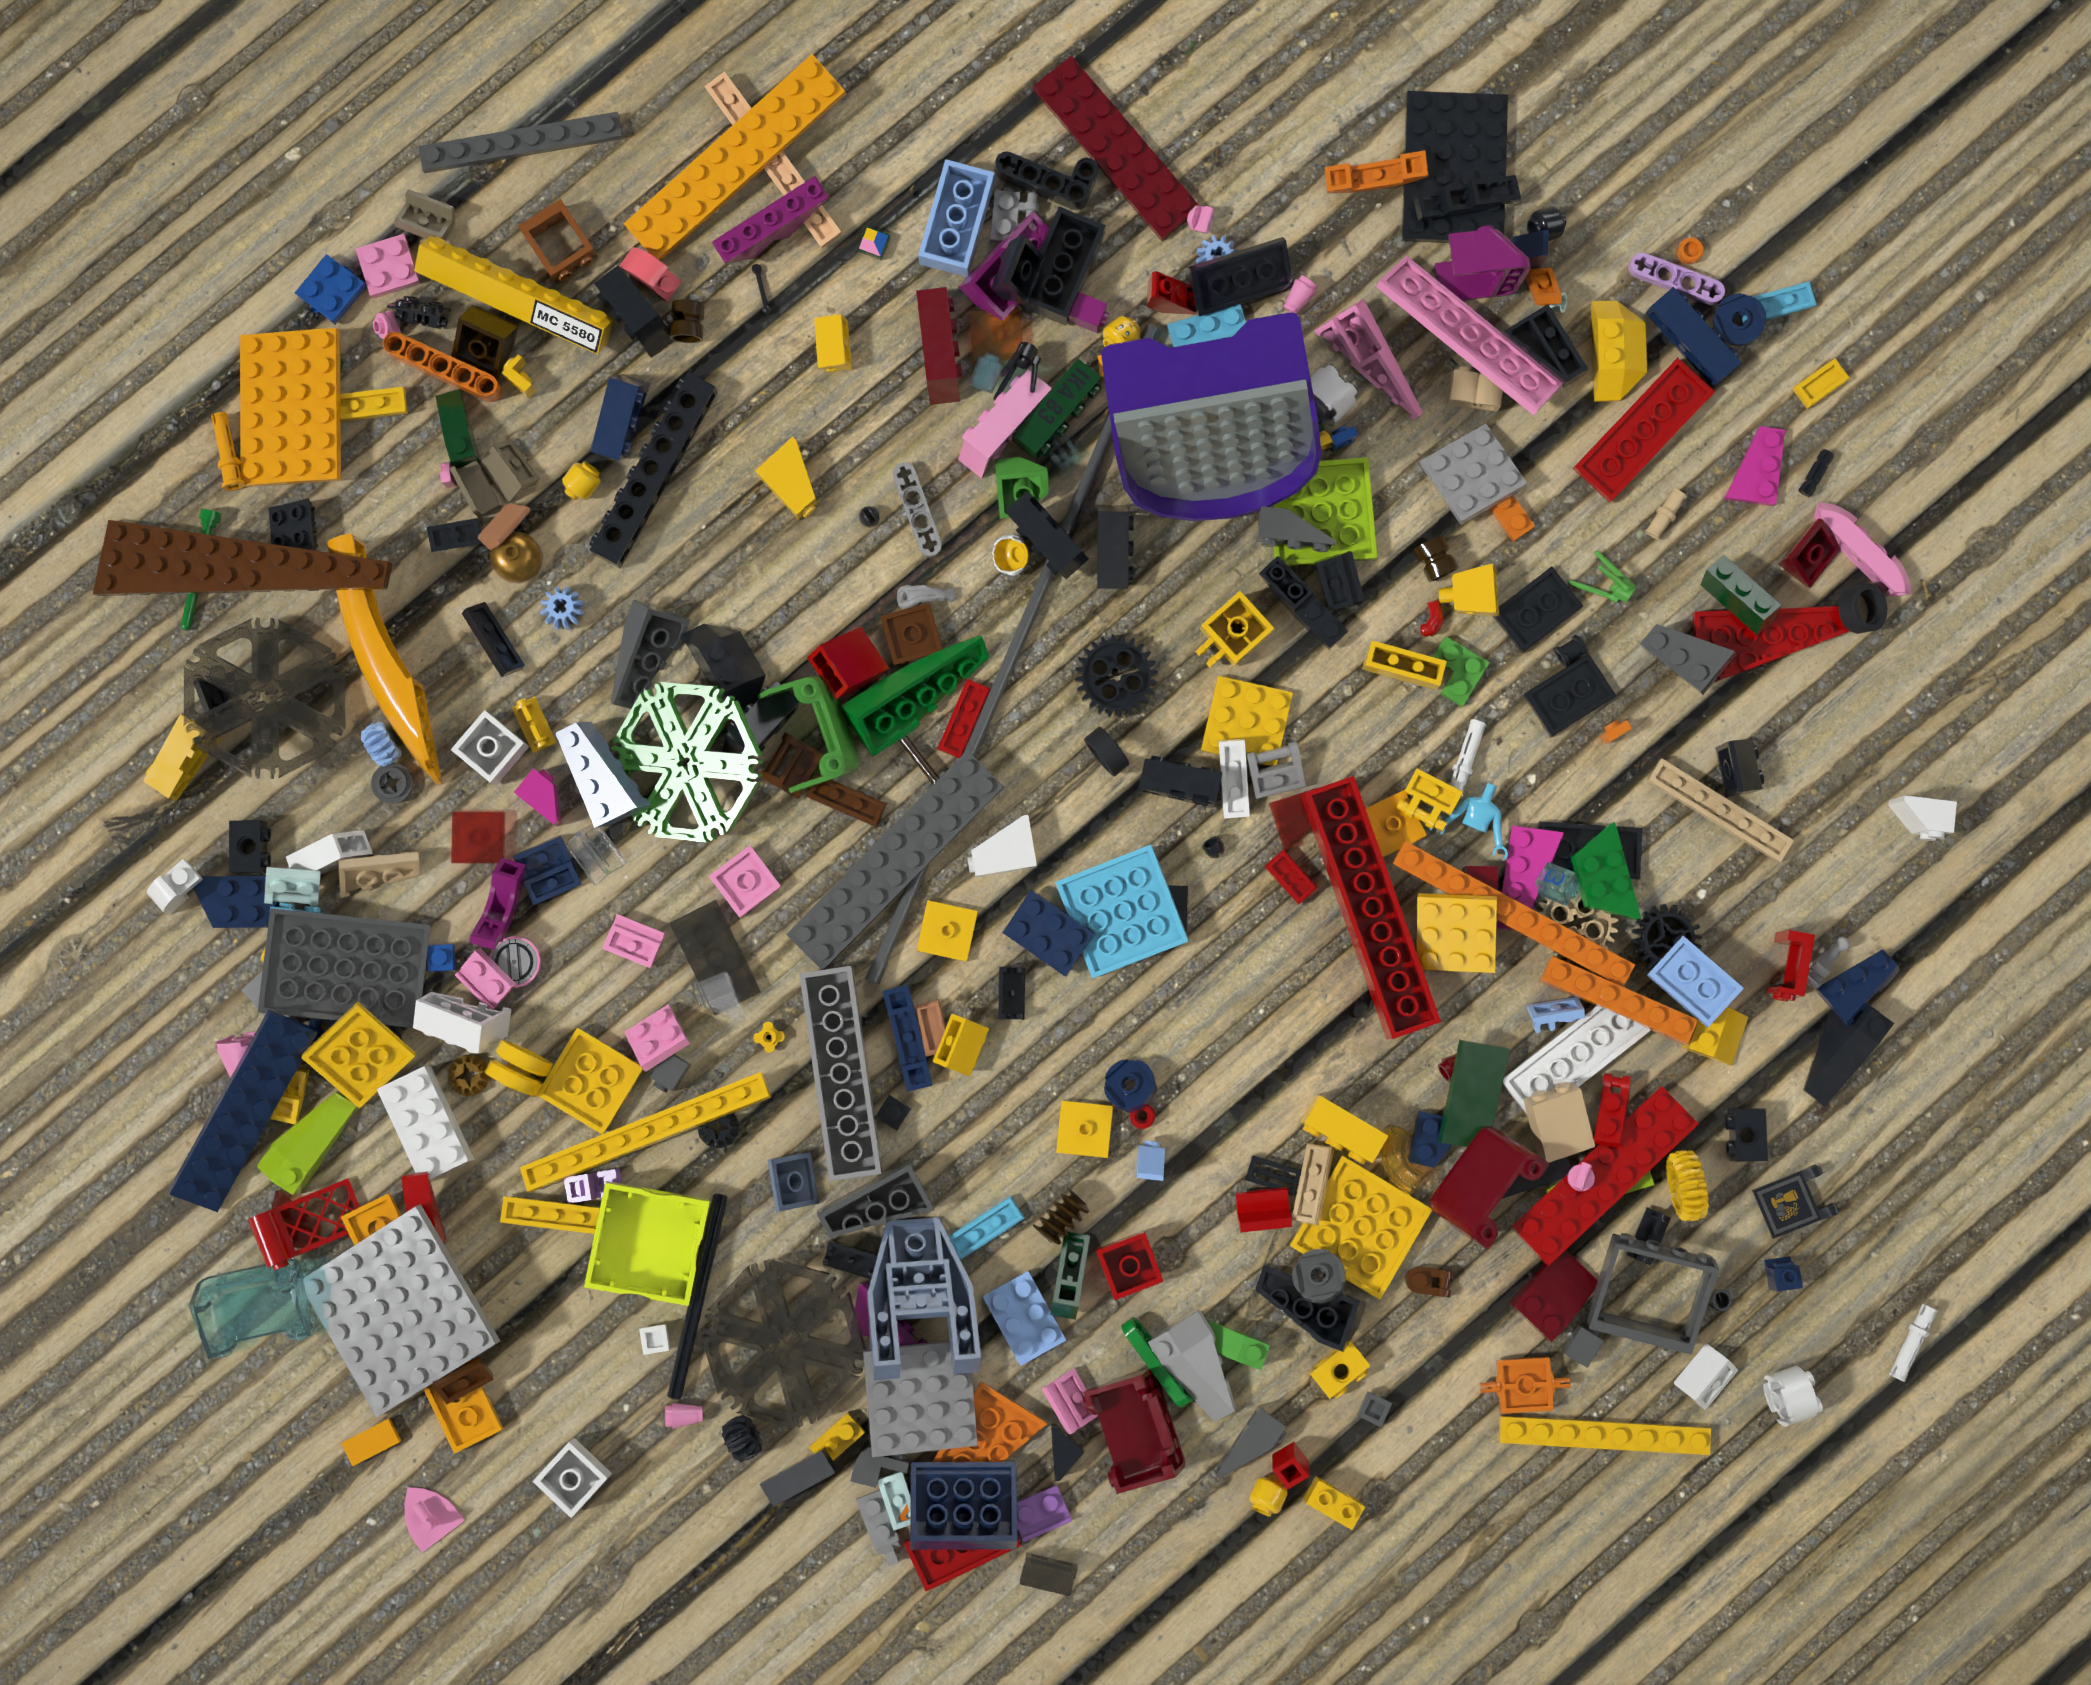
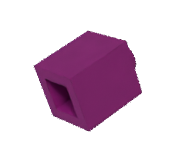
(1089, 313)

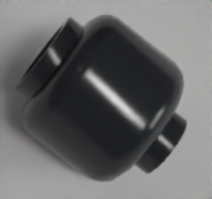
(1547, 219)

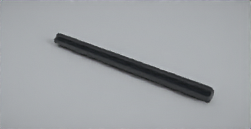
(697, 1296)

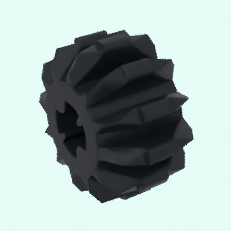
(742, 1438)

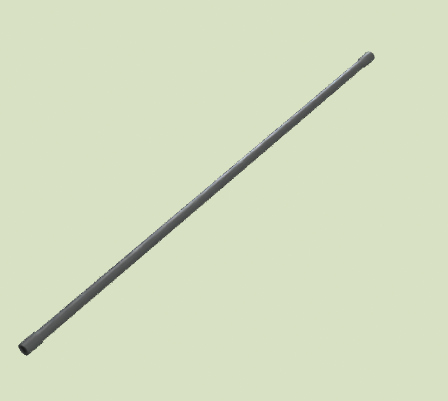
(880, 962)

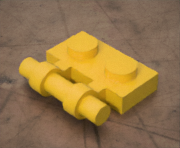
(1432, 792)

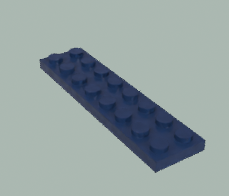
(242, 1111)

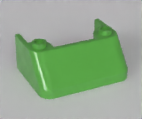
(842, 752)

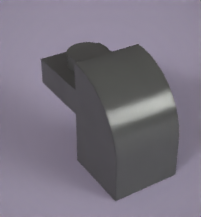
(868, 1468)

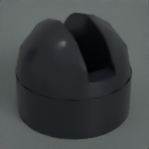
(864, 519)
(1213, 847)
(1723, 1299)

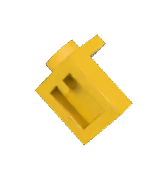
(519, 380)

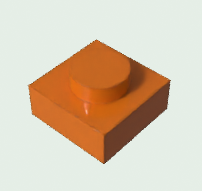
(1615, 730)

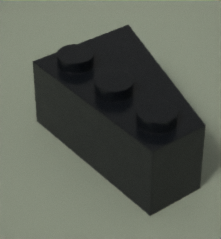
(633, 310)
(1548, 344)
(1046, 535)
(1114, 546)
(764, 719)
(1180, 781)

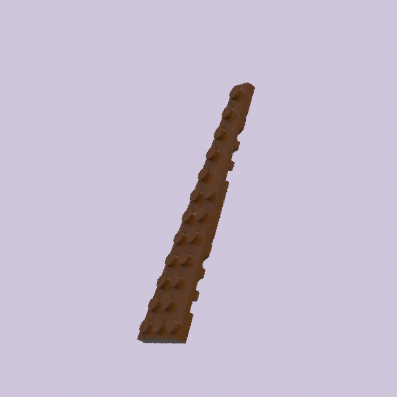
(178, 561)

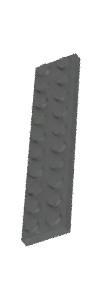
(895, 860)

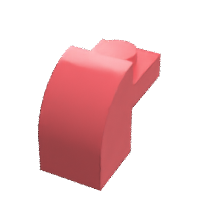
(650, 272)

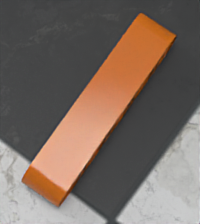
(434, 358)

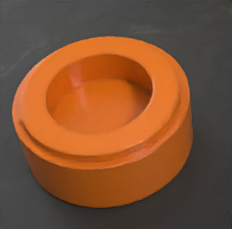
(1690, 250)

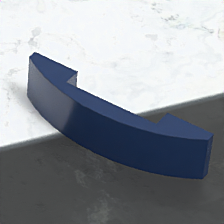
(907, 1038)

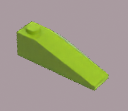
(300, 1150)

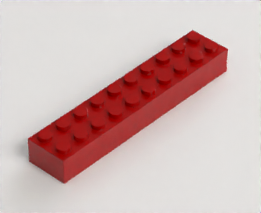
(1370, 908)

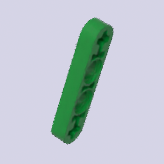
(1139, 1338)

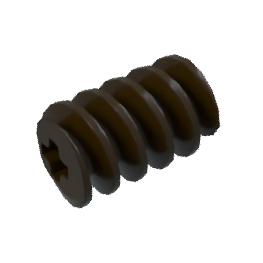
(1062, 1217)

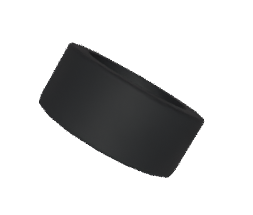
(1875, 603)
(1106, 751)

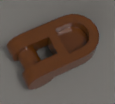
(1420, 1280)

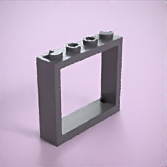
(1646, 1332)

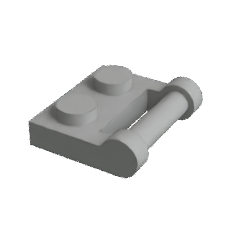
(1277, 777)

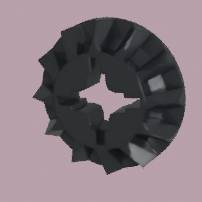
(726, 1136)

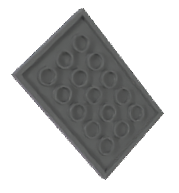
(330, 962)

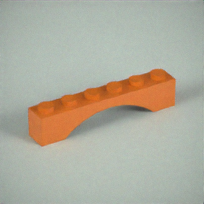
(1619, 1000)

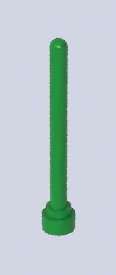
(209, 520)

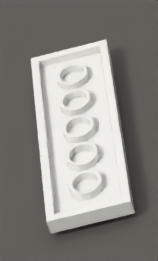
(1574, 1053)

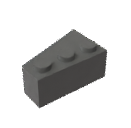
(1688, 657)

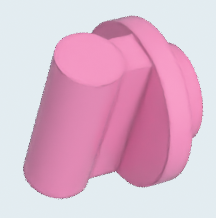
(1200, 218)
(385, 323)
(1581, 1177)

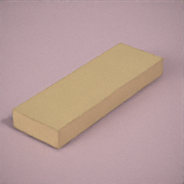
(1312, 1184)

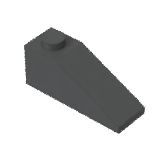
(1255, 1439)

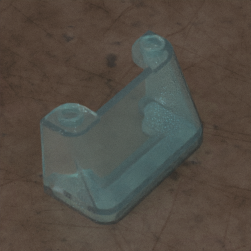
(250, 1306)

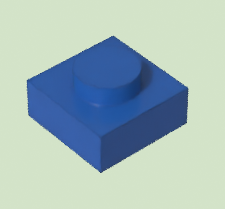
(1343, 436)
(441, 957)

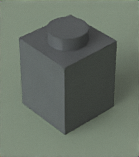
(670, 1073)
(1582, 1345)

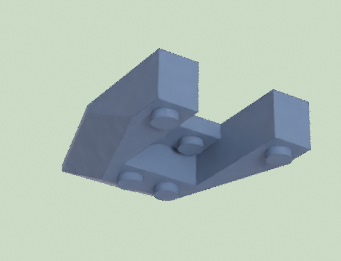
(918, 1279)

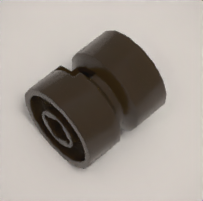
(687, 321)
(1435, 557)

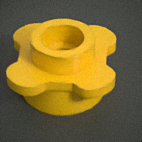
(776, 1037)

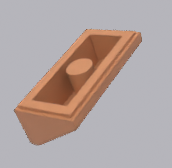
(503, 525)

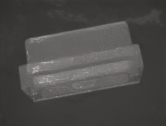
(595, 853)

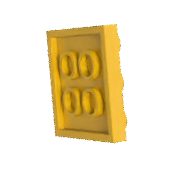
(1246, 713)
(1457, 932)
(358, 1055)
(590, 1081)

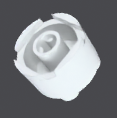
(1331, 395)
(1792, 1395)

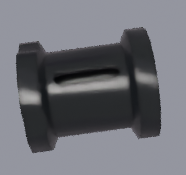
(1570, 650)

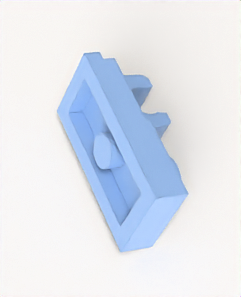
(1553, 1011)

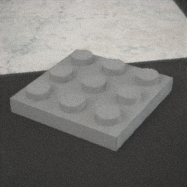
(1473, 474)

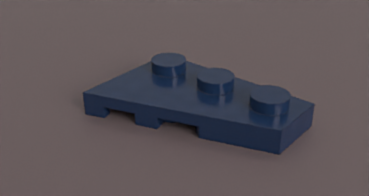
(1857, 985)

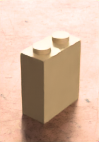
(1559, 1121)

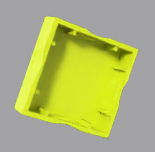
(646, 1243)

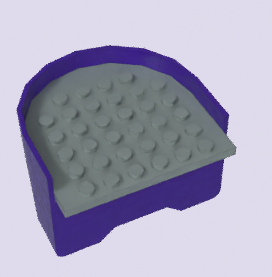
(1214, 421)

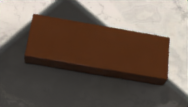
(847, 801)

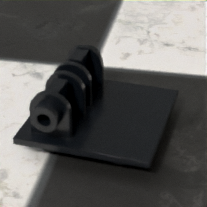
(411, 310)
(293, 524)

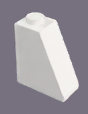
(1005, 851)
(326, 852)

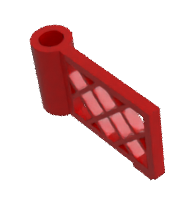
(274, 1238)

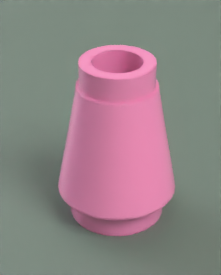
(1300, 294)
(681, 1415)

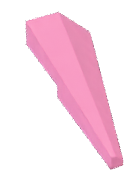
(1361, 341)

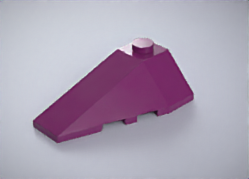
(979, 282)

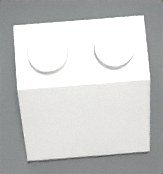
(1925, 816)

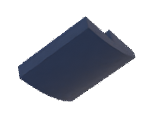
(548, 869)

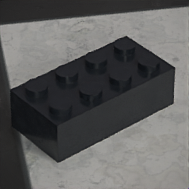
(1069, 255)

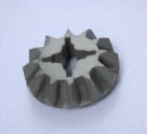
(381, 779)

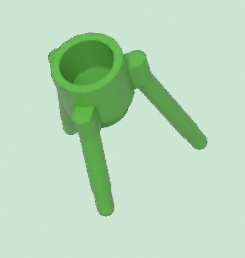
(1620, 587)

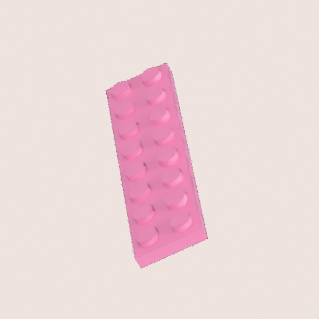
(1469, 335)

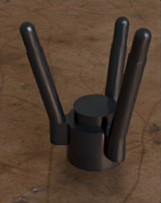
(1023, 358)

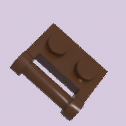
(799, 769)

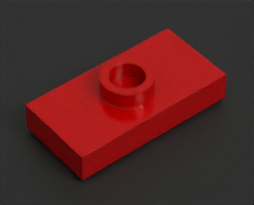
(1290, 877)

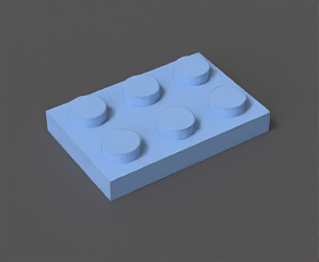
(1695, 981)
(1024, 1318)

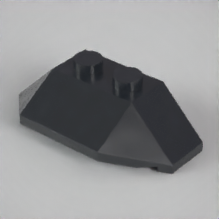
(726, 662)

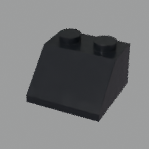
(1018, 271)
(1739, 767)

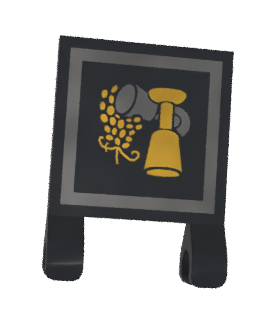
(1789, 1203)

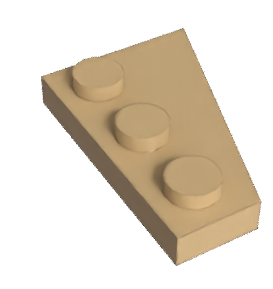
(366, 871)

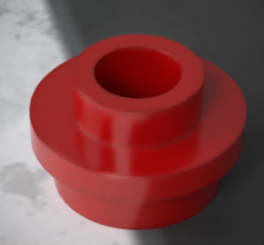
(1146, 1123)

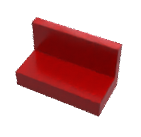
(1263, 1210)

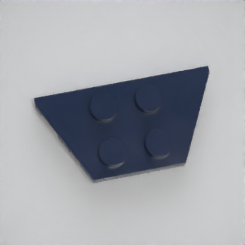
(234, 901)

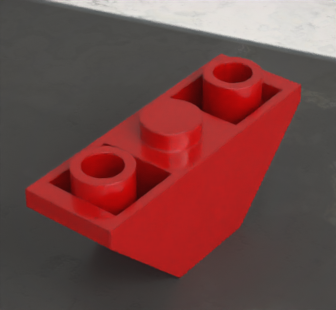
(1169, 295)

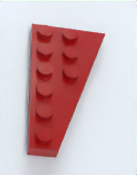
(1788, 633)

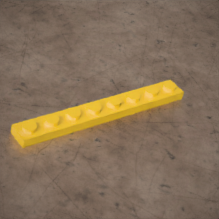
(1604, 1435)

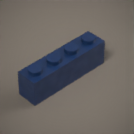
(1693, 337)

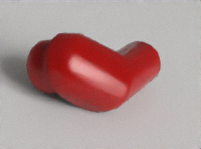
(1435, 621)

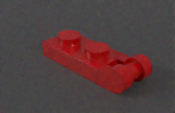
(1612, 1110)

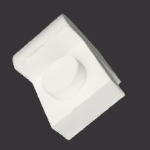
(171, 889)

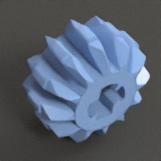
(1213, 248)
(570, 602)
(381, 743)

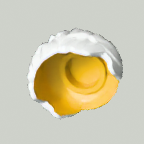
(1011, 554)

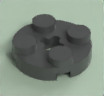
(1331, 1285)

